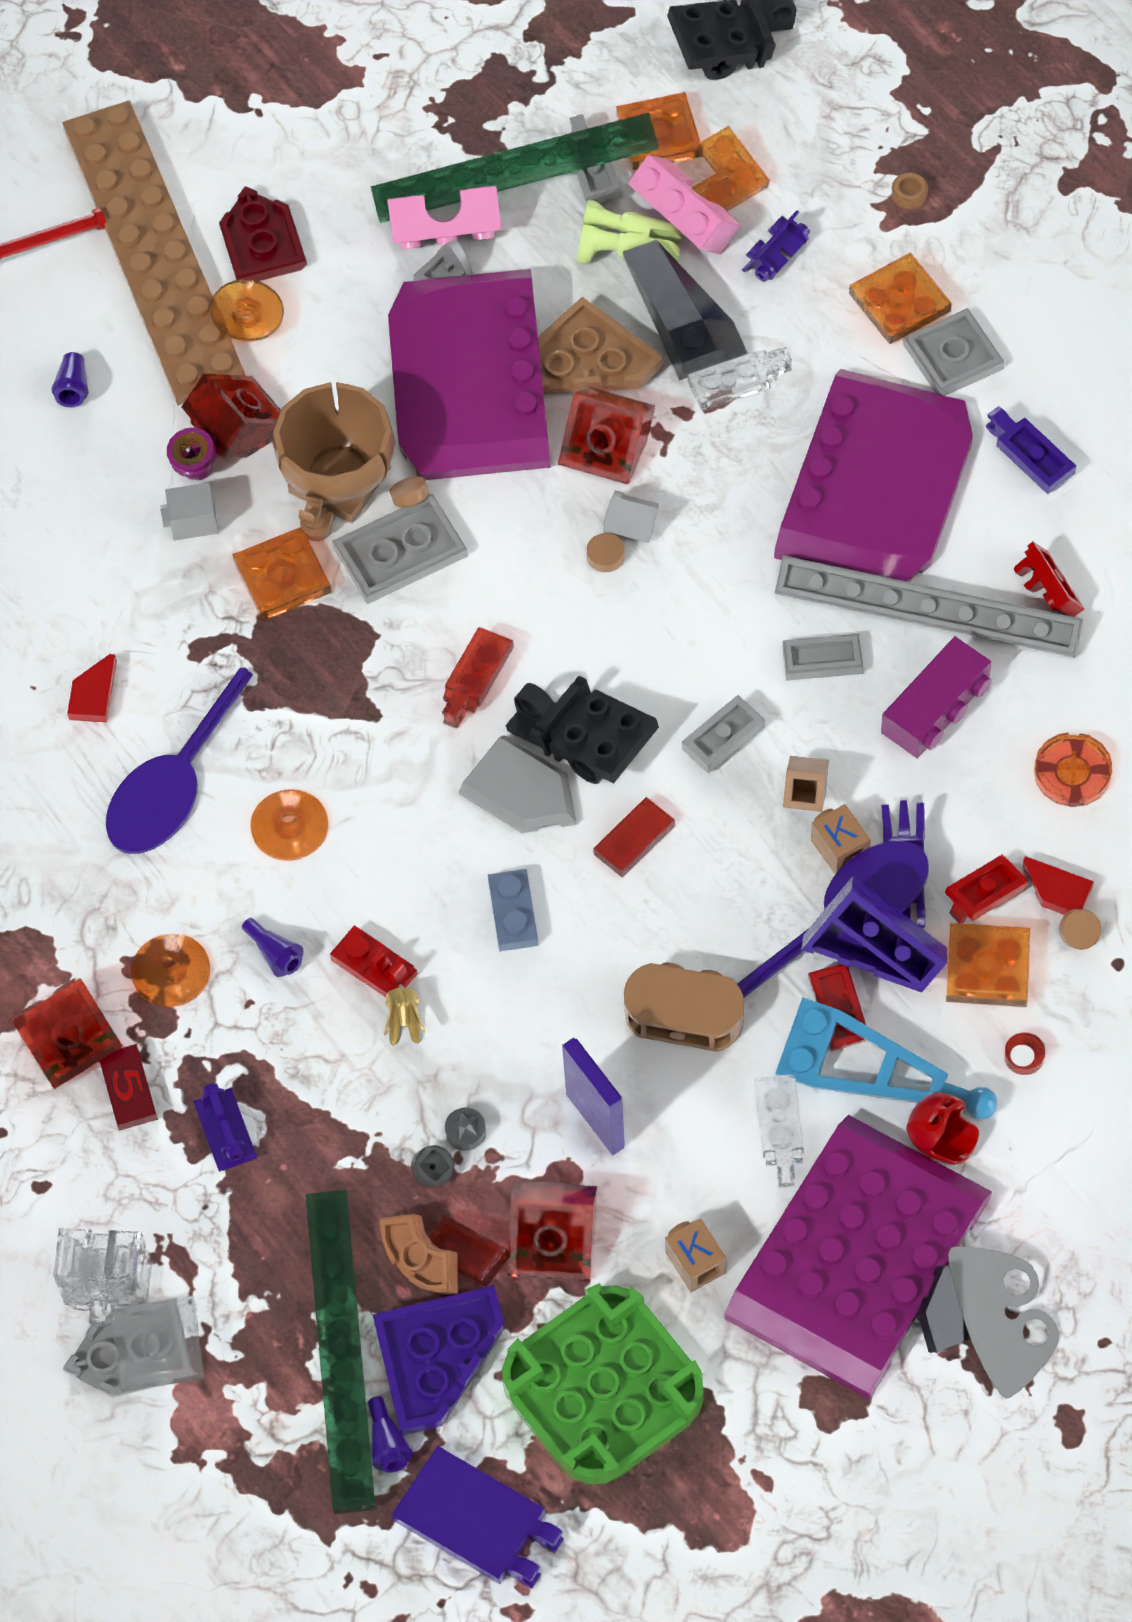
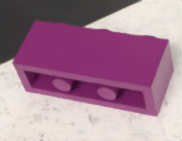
(937, 697)

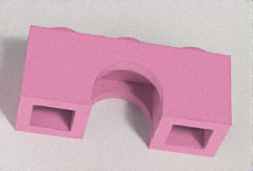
(476, 216)
(694, 216)

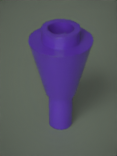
(281, 954)
(389, 1447)

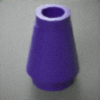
(70, 383)

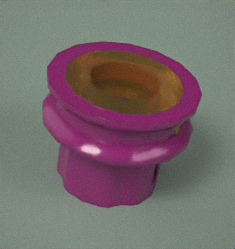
(199, 446)

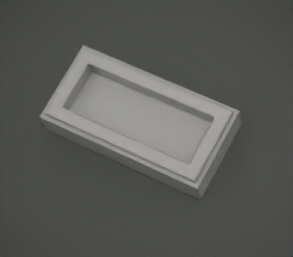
(822, 657)

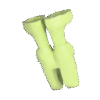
(634, 231)

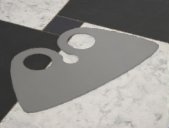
(997, 1339)

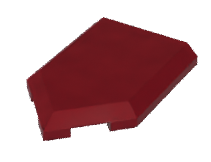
(261, 238)

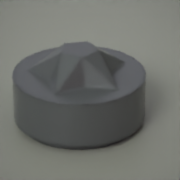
(465, 1129)
(432, 1166)

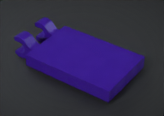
(475, 1518)

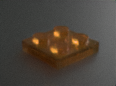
(672, 126)
(900, 298)
(282, 573)
(988, 965)

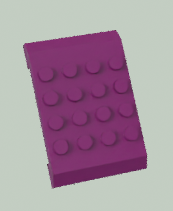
(855, 1255)

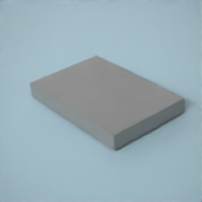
(400, 549)

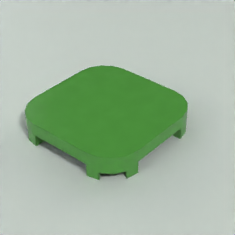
(602, 1384)

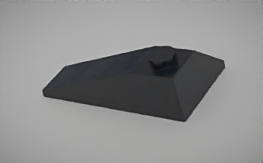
(685, 316)

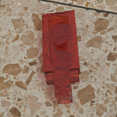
(474, 674)

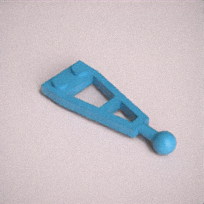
(810, 1042)

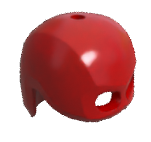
(940, 1129)

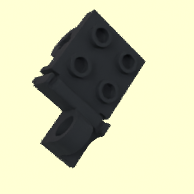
(725, 34)
(583, 727)

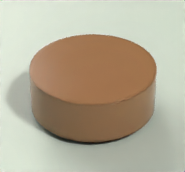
(909, 191)
(409, 492)
(605, 552)
(1080, 929)

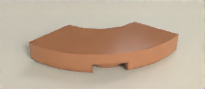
(417, 1256)

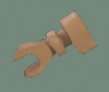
(315, 520)

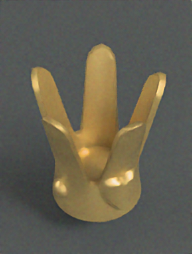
(403, 1012)

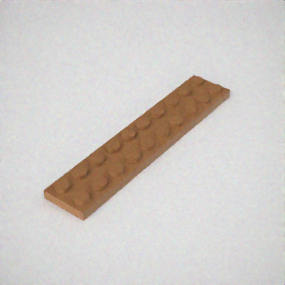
(151, 247)

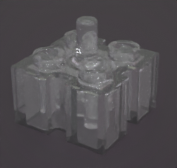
(102, 1270)

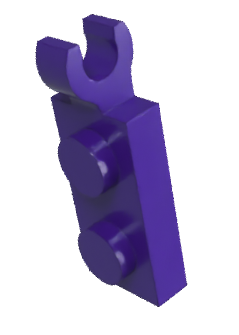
(1030, 450)

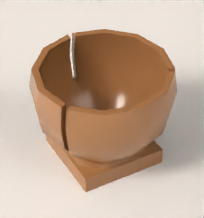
(334, 451)

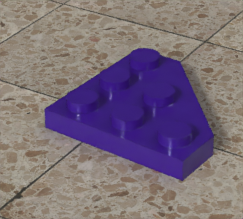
(435, 1353)

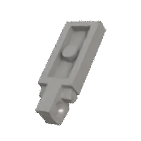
(597, 182)

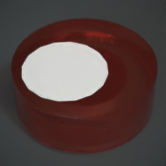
(1024, 1053)

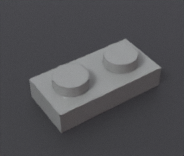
(723, 734)

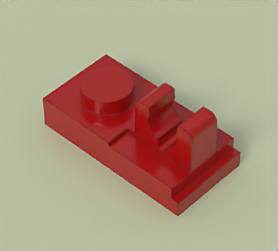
(1047, 574)
(985, 889)
(372, 962)

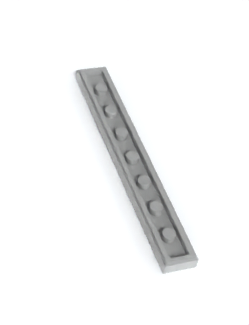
(929, 606)

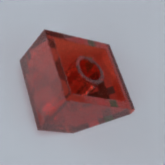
(233, 413)
(605, 434)
(65, 1032)
(552, 1230)

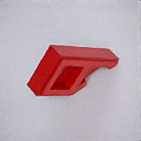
(92, 692)
(1056, 887)

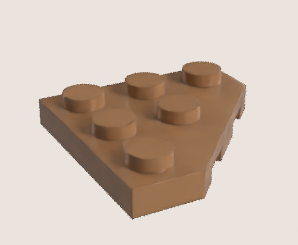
(594, 352)

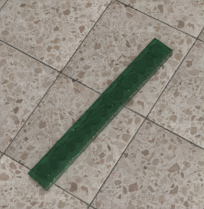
(523, 164)
(340, 1352)

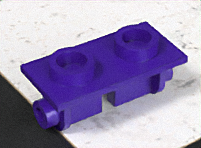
(785, 236)
(224, 1127)

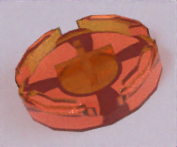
(1073, 769)

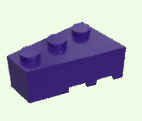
(877, 937)

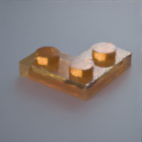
(736, 172)

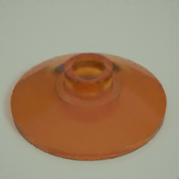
(248, 299)
(289, 839)
(170, 985)

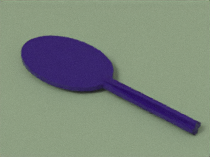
(163, 790)
(890, 869)

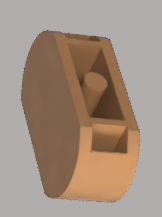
(684, 1006)

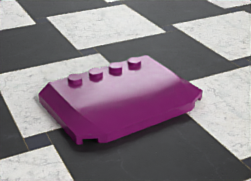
(468, 375)
(877, 478)

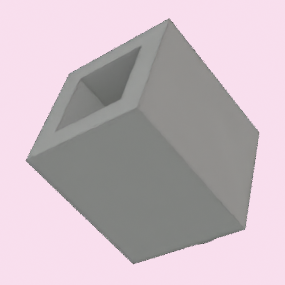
(190, 511)

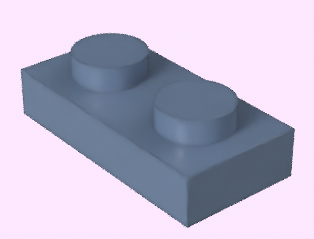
(513, 910)

